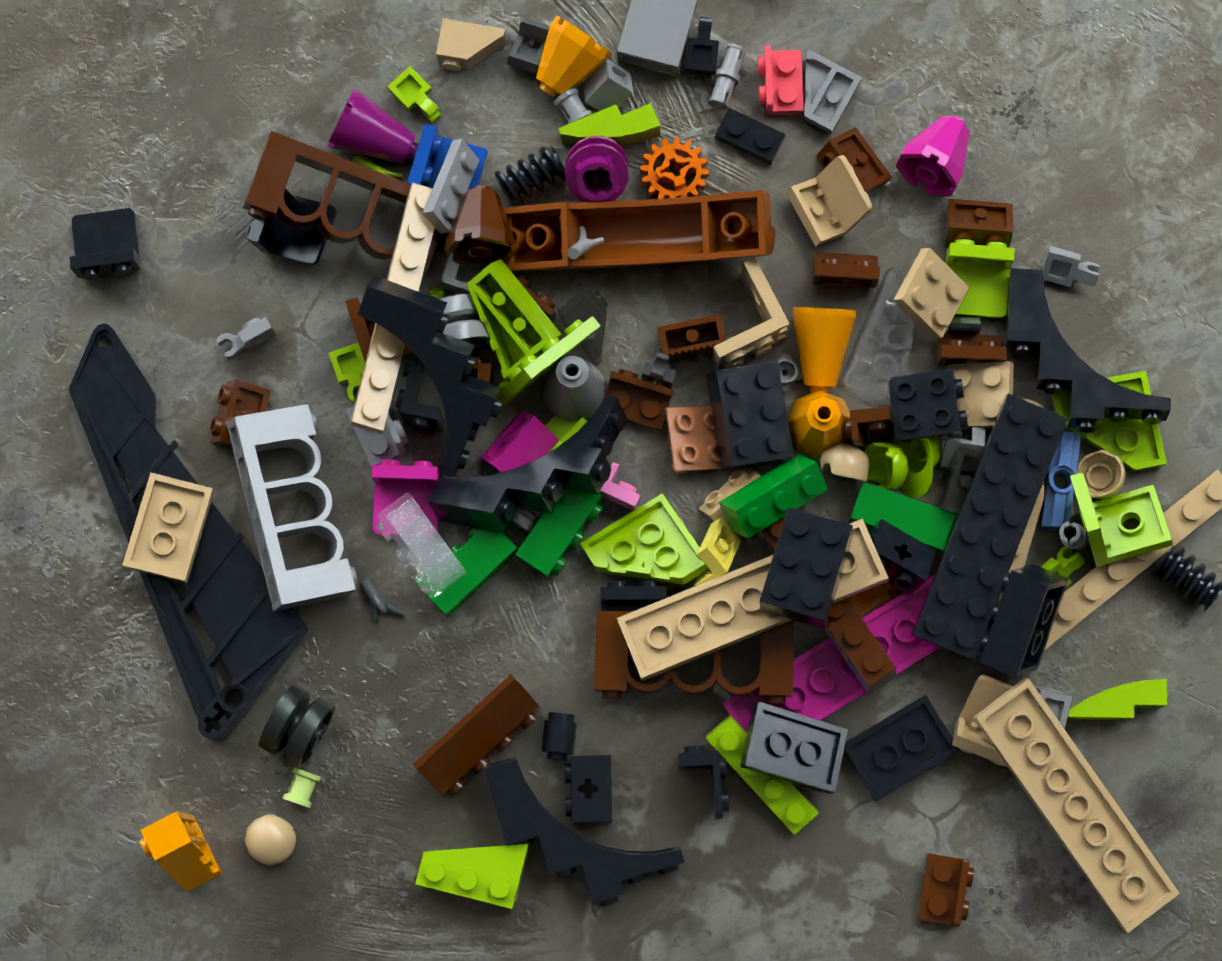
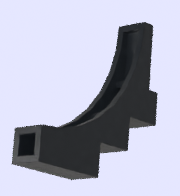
(448, 360)
(1059, 368)
(535, 486)
(603, 866)

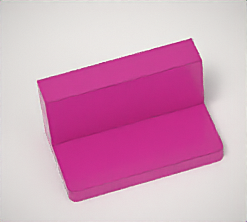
(519, 443)

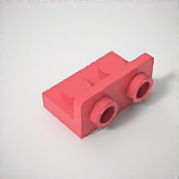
(782, 82)

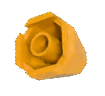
(568, 58)
(810, 432)

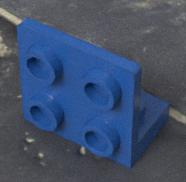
(431, 156)

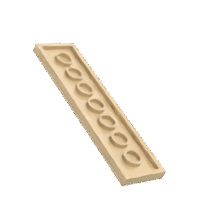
(728, 610)
(1076, 805)

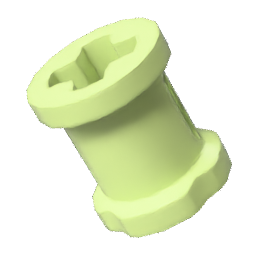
(301, 787)

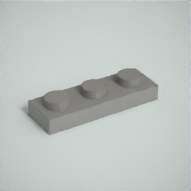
(451, 186)

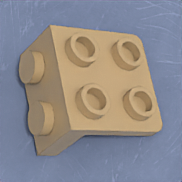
(830, 202)
(967, 732)

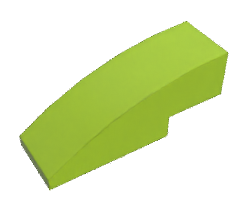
(624, 129)
(1120, 701)

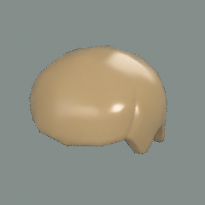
(846, 461)
(1102, 473)
(270, 840)

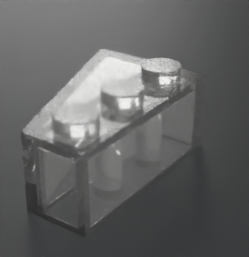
(420, 545)

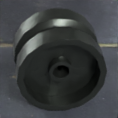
(296, 726)

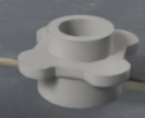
(794, 373)

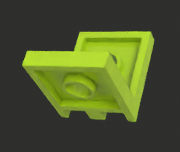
(1105, 518)

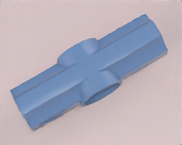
(1057, 501)

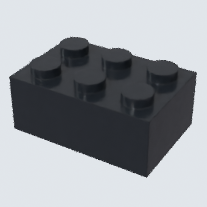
(749, 415)
(806, 568)
(1023, 620)

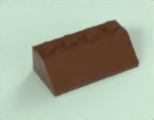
(476, 736)

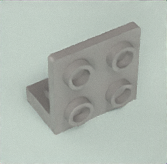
(382, 446)

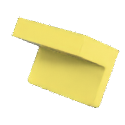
(717, 550)

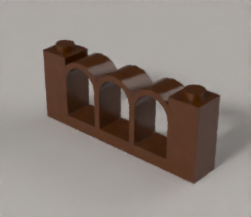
(271, 176)
(613, 665)

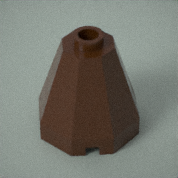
(480, 230)

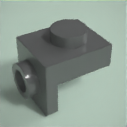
(528, 45)

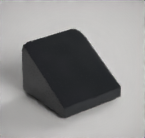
(964, 325)

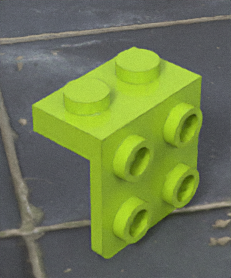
(985, 273)

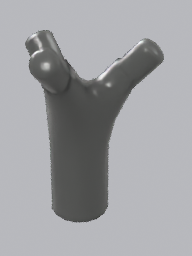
(377, 601)

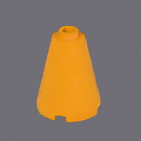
(822, 344)

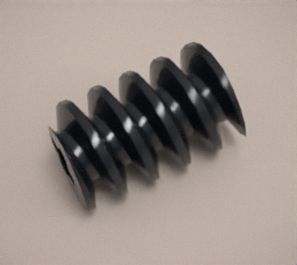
(530, 174)
(1188, 578)

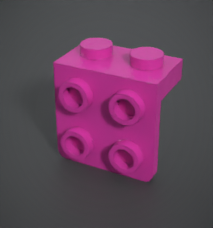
(396, 480)

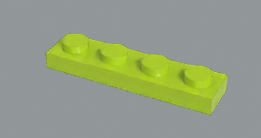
(779, 795)

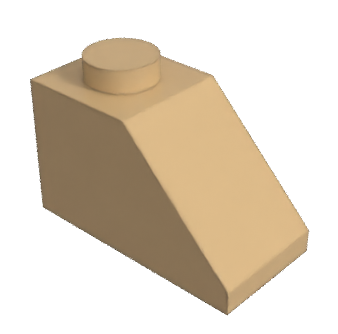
(467, 44)

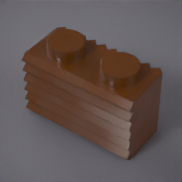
(691, 338)

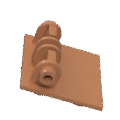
(692, 439)

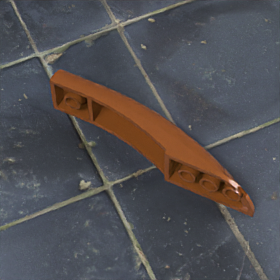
(642, 231)

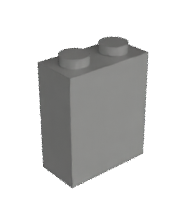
(657, 34)

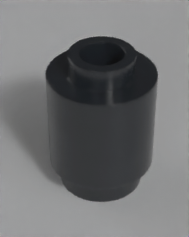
(559, 736)

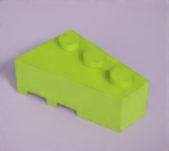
(510, 316)
(476, 873)

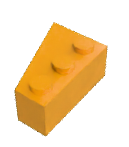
(180, 850)

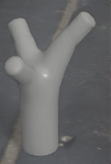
(583, 245)

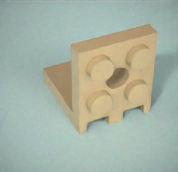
(761, 337)

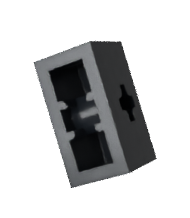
(902, 556)
(598, 770)

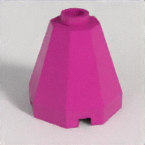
(936, 156)

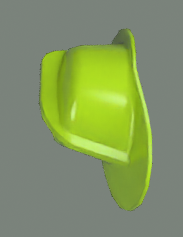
(921, 458)

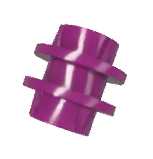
(590, 155)

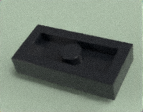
(750, 136)

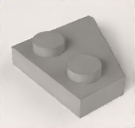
(827, 91)

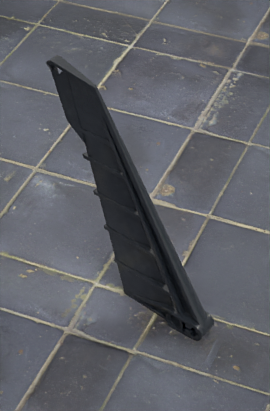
(225, 578)

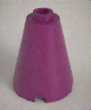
(372, 132)

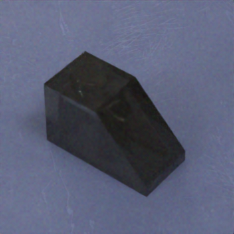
(583, 307)

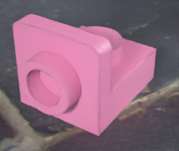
(621, 493)

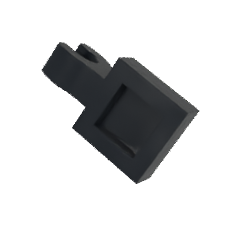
(701, 51)

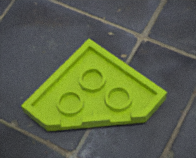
(545, 359)
(1132, 441)
(647, 545)

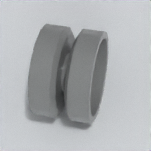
(464, 321)

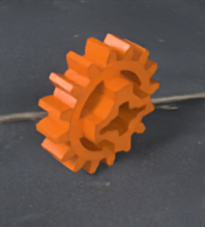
(686, 166)

